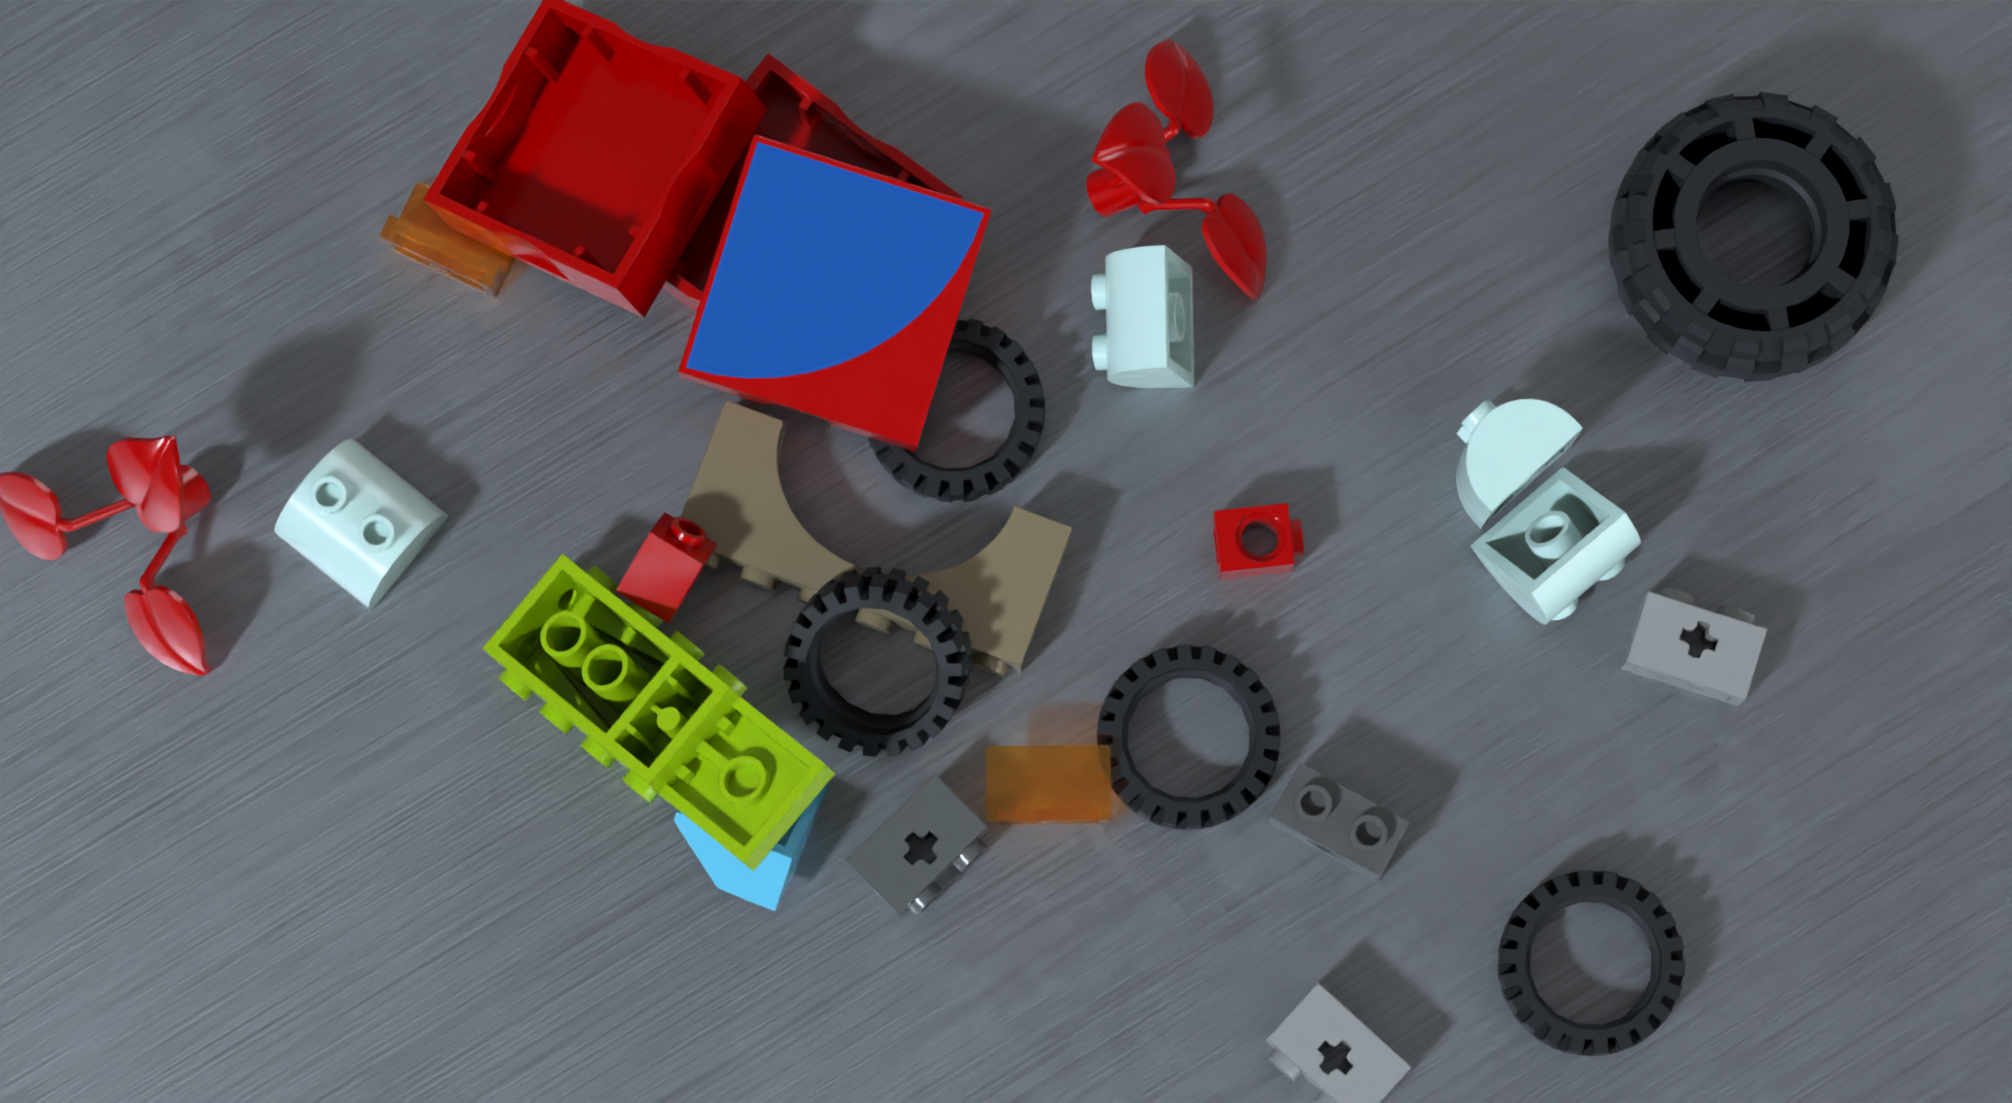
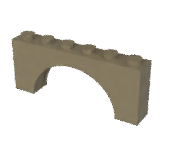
(746, 513)

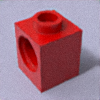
(1236, 561)
(667, 566)

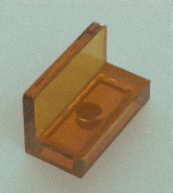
(431, 242)
(1048, 785)

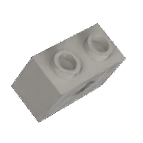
(1716, 672)
(1325, 1020)

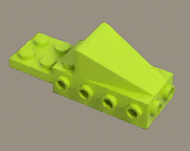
(656, 710)

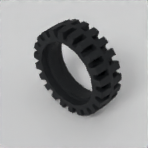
(1011, 457)
(1244, 688)
(848, 721)
(1661, 937)

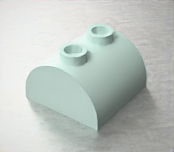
(1146, 318)
(1508, 451)
(358, 521)
(1557, 546)

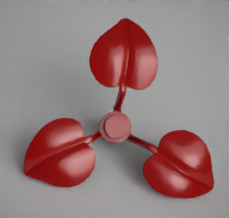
(1141, 174)
(165, 497)

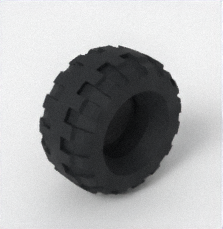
(1697, 309)

